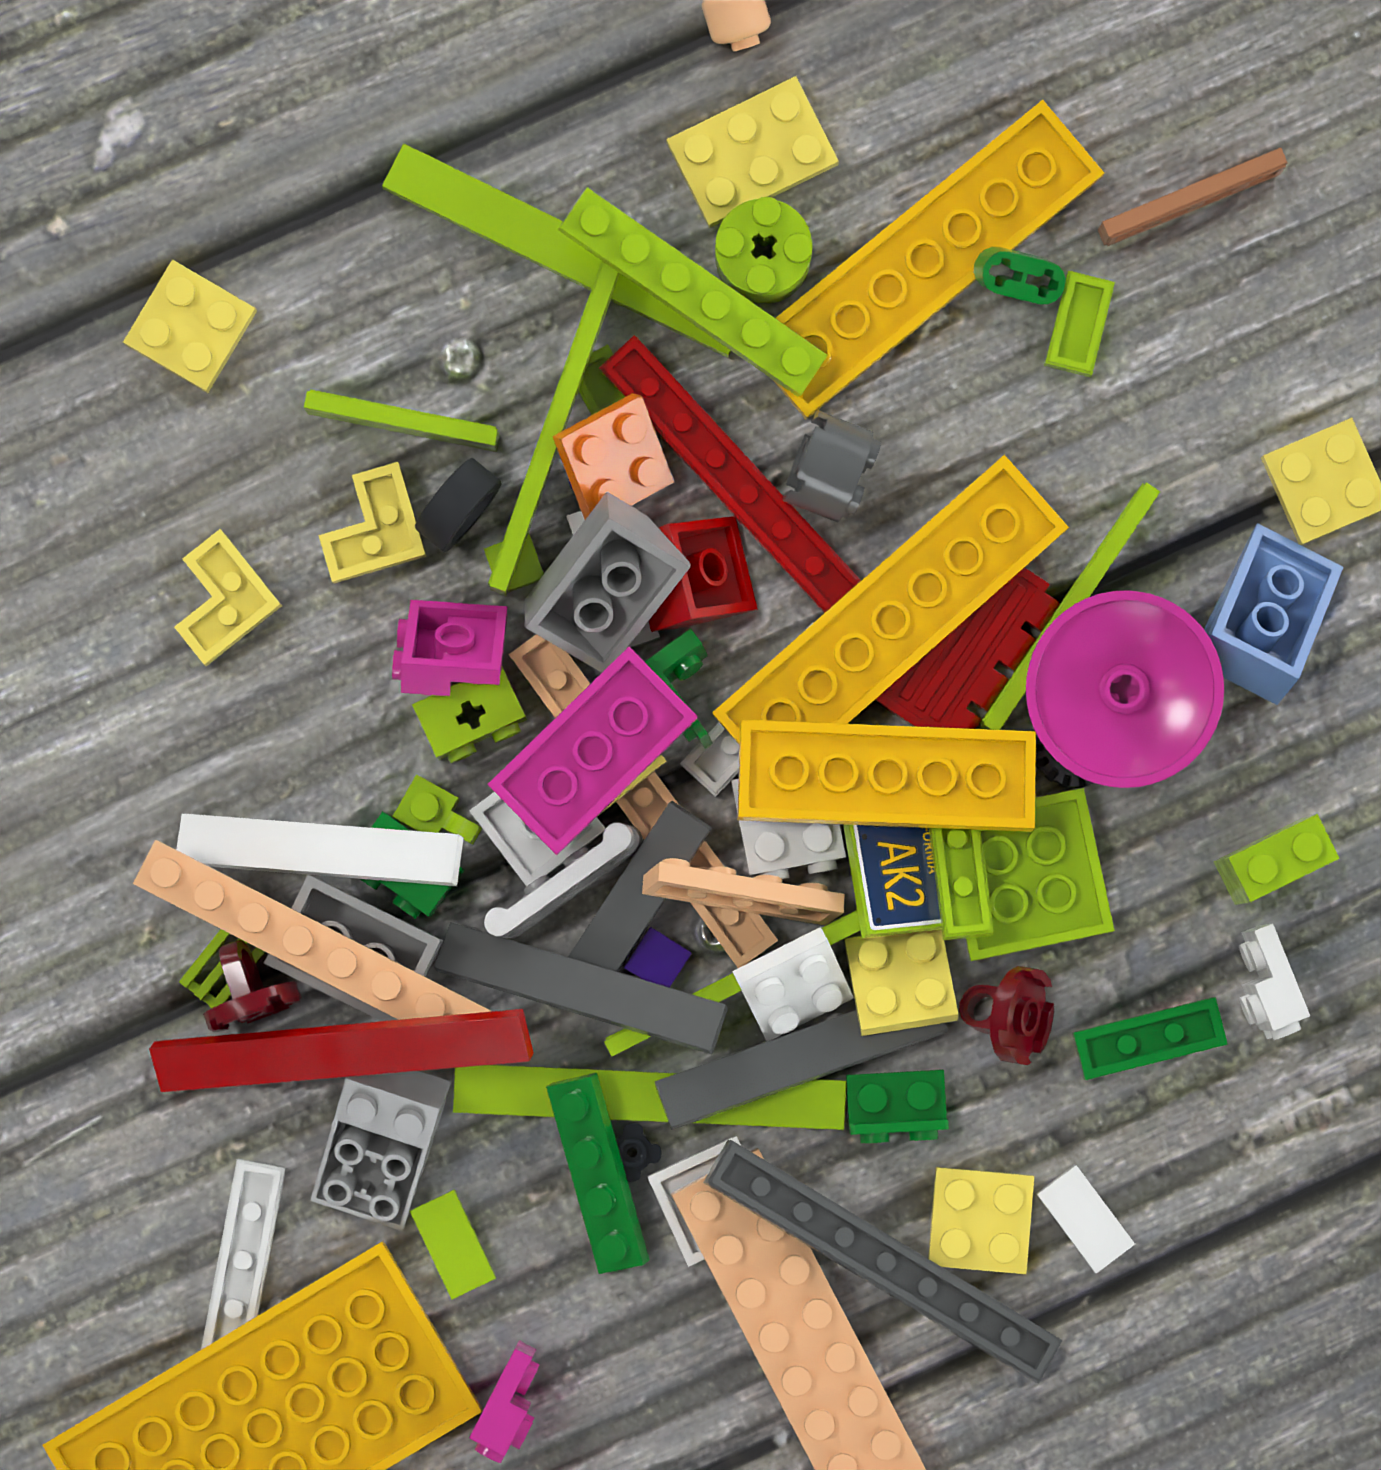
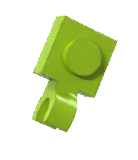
(431, 810)

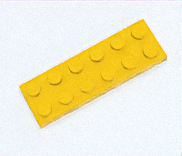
(886, 775)

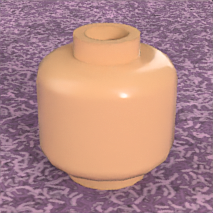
(736, 21)

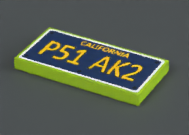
(893, 879)

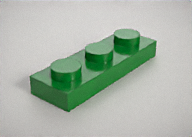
(1149, 1038)

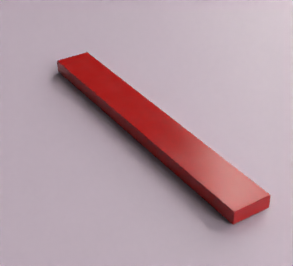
(731, 475)
(342, 1050)

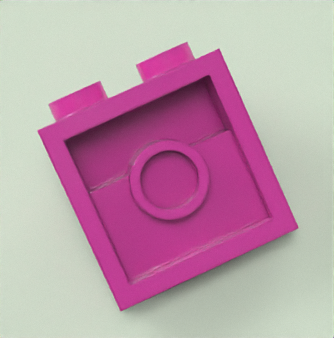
(449, 645)
(505, 1414)

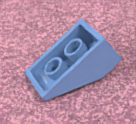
(1271, 613)

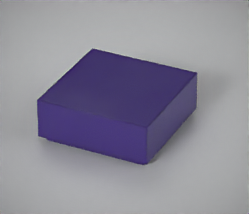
(658, 959)

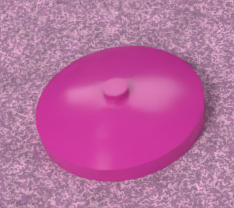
(1125, 689)

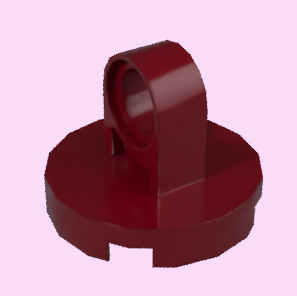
(1019, 1014)

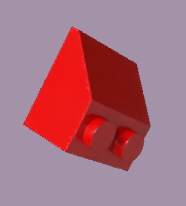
(717, 577)

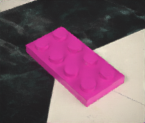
(592, 750)

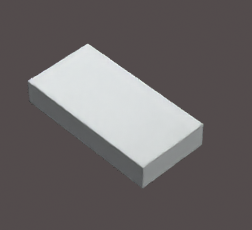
(1085, 1218)

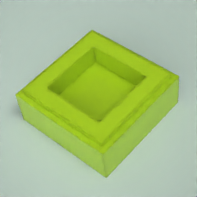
(528, 568)

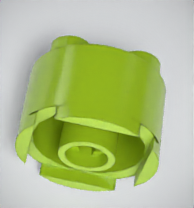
(764, 223)

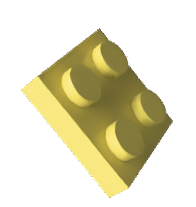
(190, 326)
(1324, 481)
(900, 981)
(981, 1220)

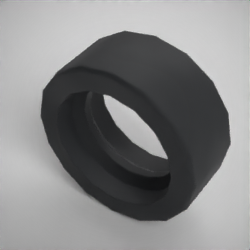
(458, 504)

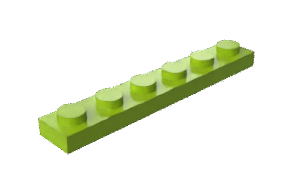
(692, 292)

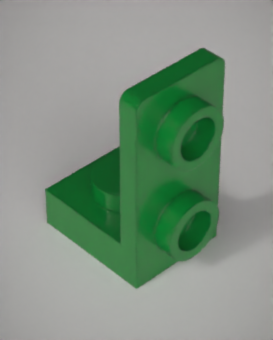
(682, 660)

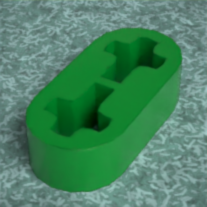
(1017, 286)

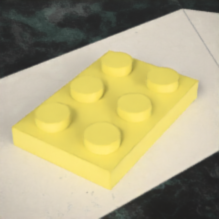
(752, 150)

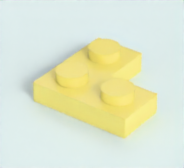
(386, 535)
(237, 600)

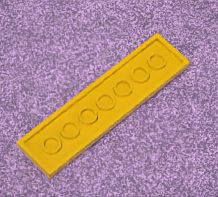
(933, 247)
(902, 606)

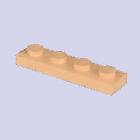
(757, 895)

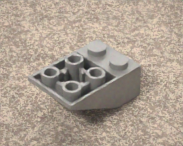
(380, 1145)

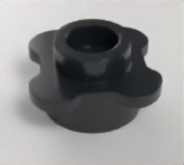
(646, 1152)

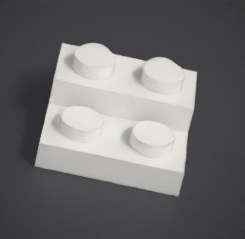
(779, 846)
(1274, 998)

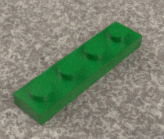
(597, 1173)

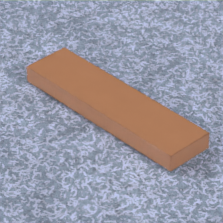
(1192, 197)

